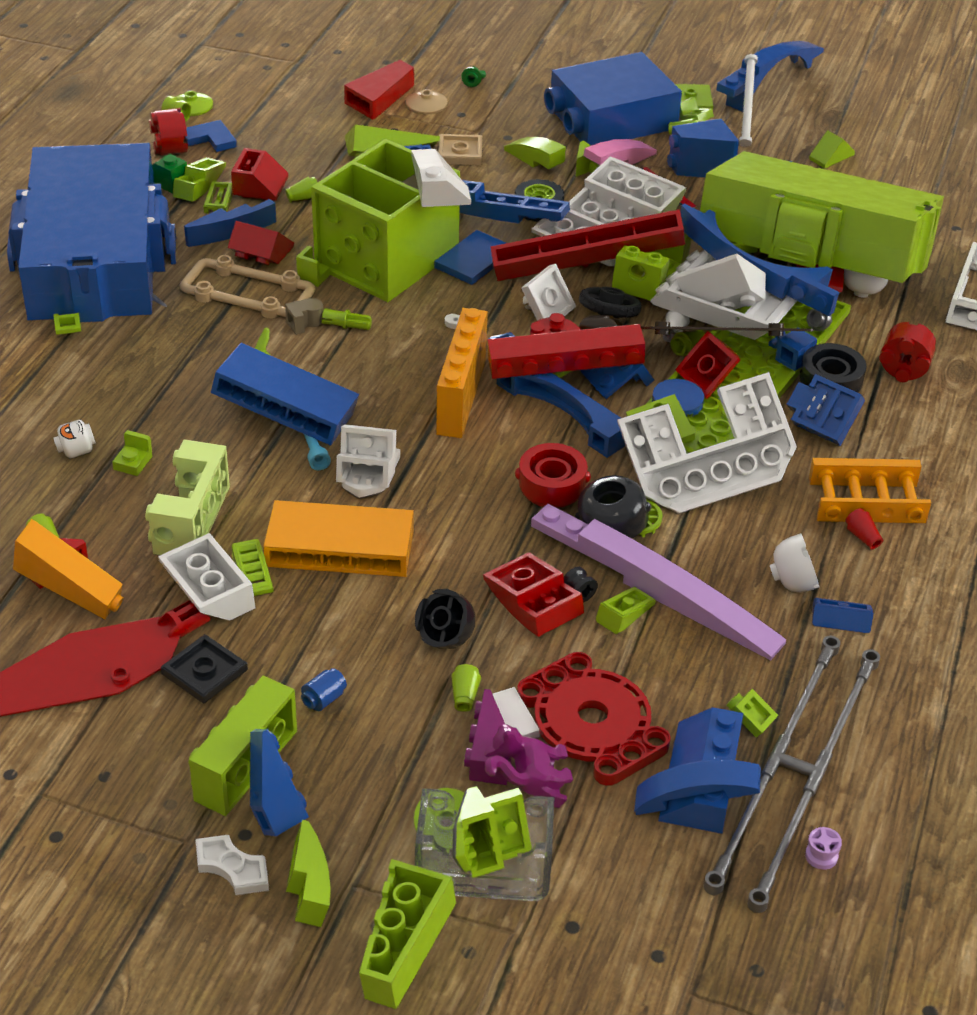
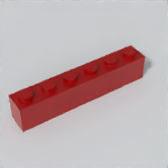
(566, 351)

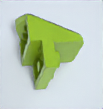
(489, 831)

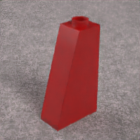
(379, 89)

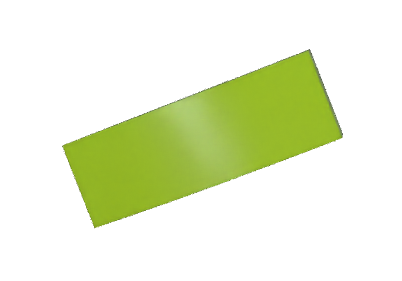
(537, 151)
(197, 178)
(309, 877)

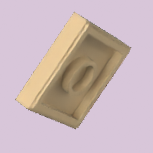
(461, 149)

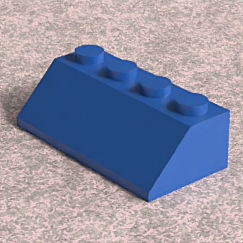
(703, 738)

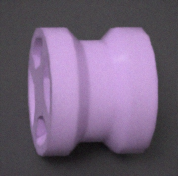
(829, 842)

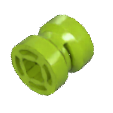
(173, 102)

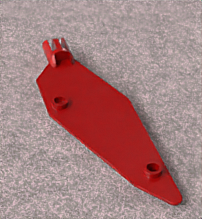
(96, 661)

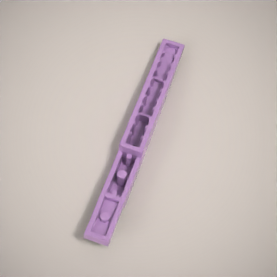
(660, 579)

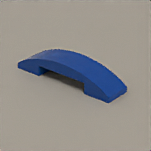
(697, 778)

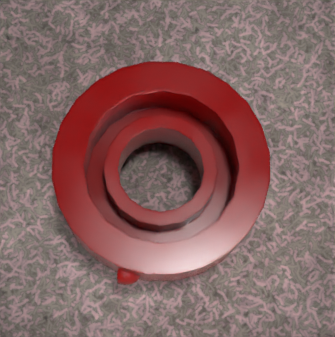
(552, 474)

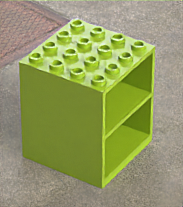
(375, 226)

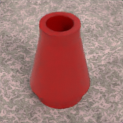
(863, 527)

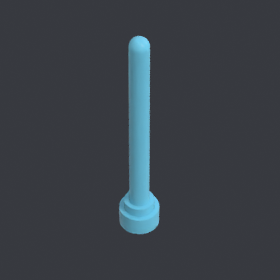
(317, 456)

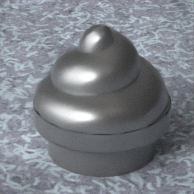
(818, 320)

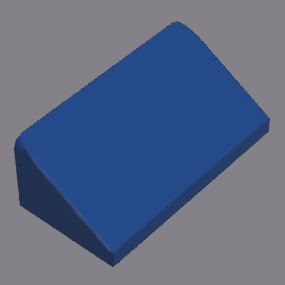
(842, 615)

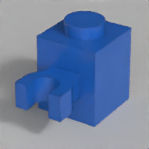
(792, 347)

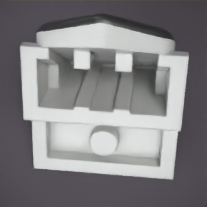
(366, 459)

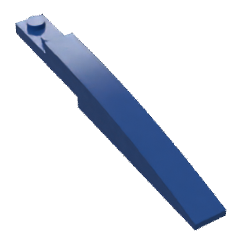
(511, 207)

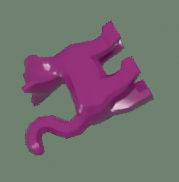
(533, 763)

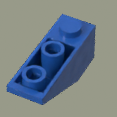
(272, 792)

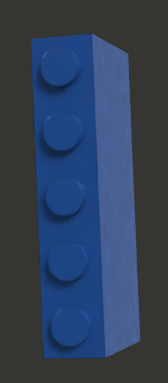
(284, 393)

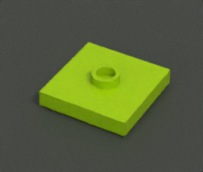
(700, 92)

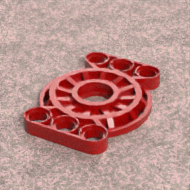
(594, 742)

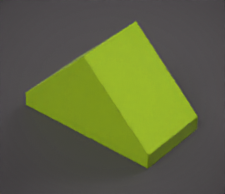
(831, 150)

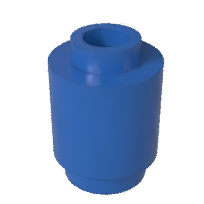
(323, 689)

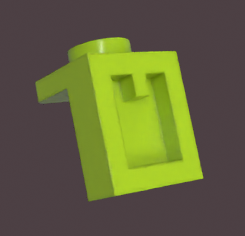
(134, 454)
(756, 712)

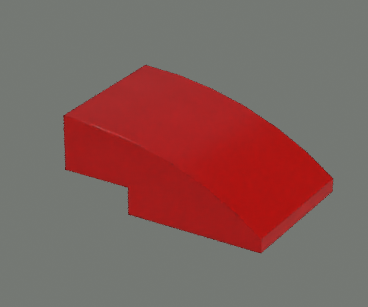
(535, 593)

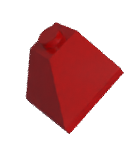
(708, 363)

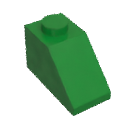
(167, 170)

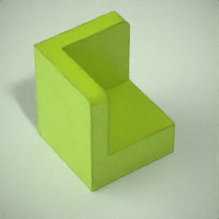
(310, 269)

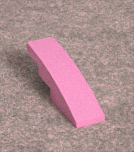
(621, 149)

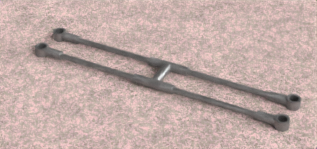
(829, 648)

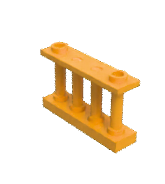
(869, 472)

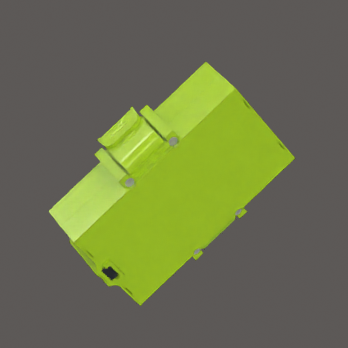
(822, 216)

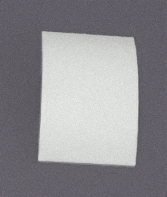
(615, 194)

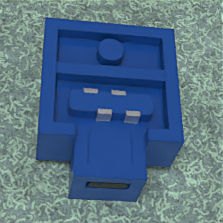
(825, 408)

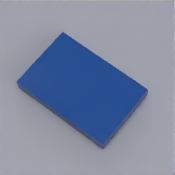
(469, 258)

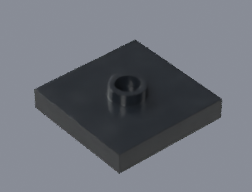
(204, 668)

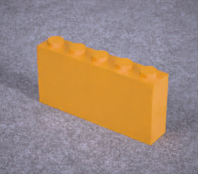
(461, 373)
(339, 538)

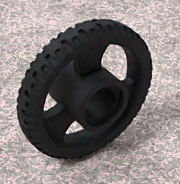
(610, 302)

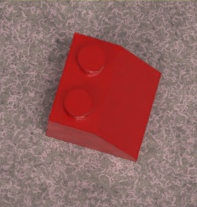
(259, 243)

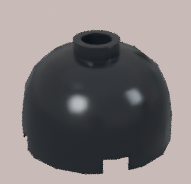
(445, 619)

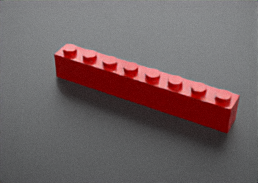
(587, 244)

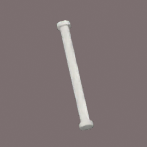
(746, 140)

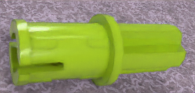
(346, 319)

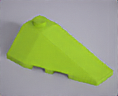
(362, 138)

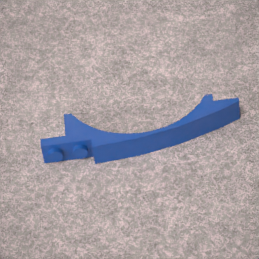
(768, 57)
(801, 284)

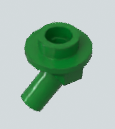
(472, 76)

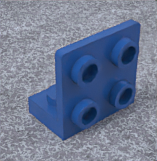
(610, 379)

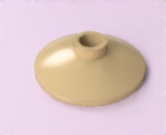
(426, 102)

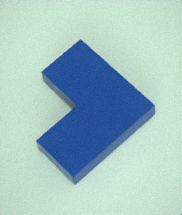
(212, 132)

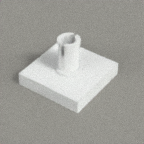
(548, 294)

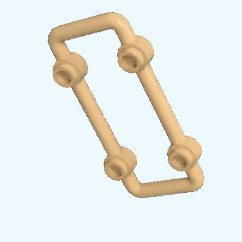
(225, 266)

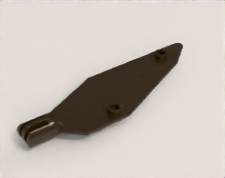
(663, 327)

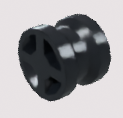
(578, 580)

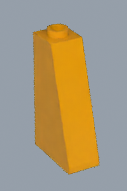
(65, 571)

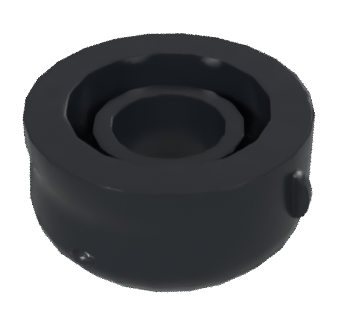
(834, 363)
(616, 503)

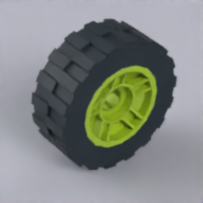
(540, 189)

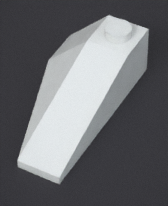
(438, 181)

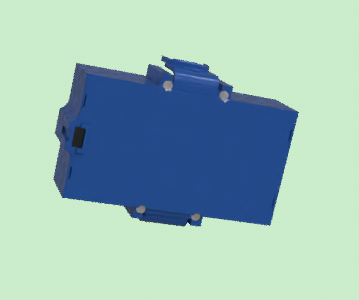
(90, 232)

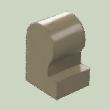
(304, 314)

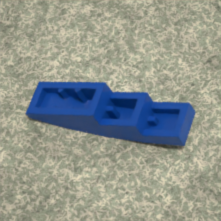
(220, 224)

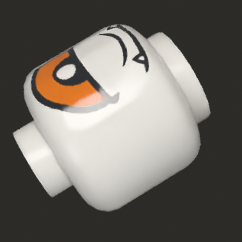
(74, 439)

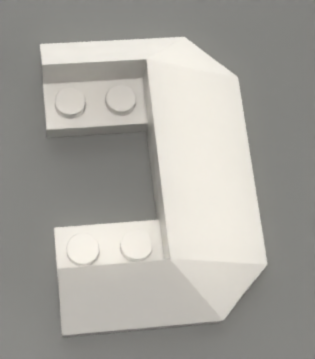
(720, 471)

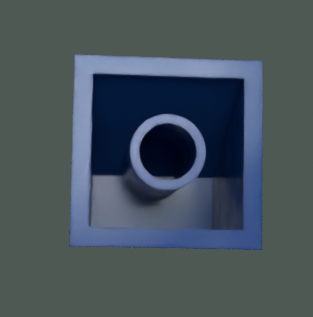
(700, 147)

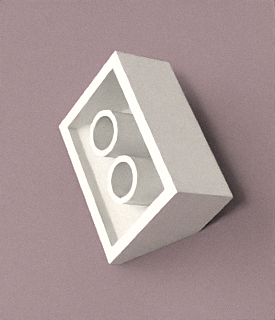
(725, 282)
(210, 578)

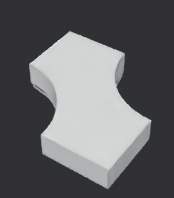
(241, 870)

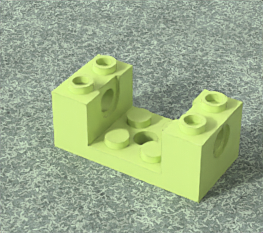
(202, 489)

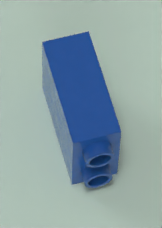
(613, 99)

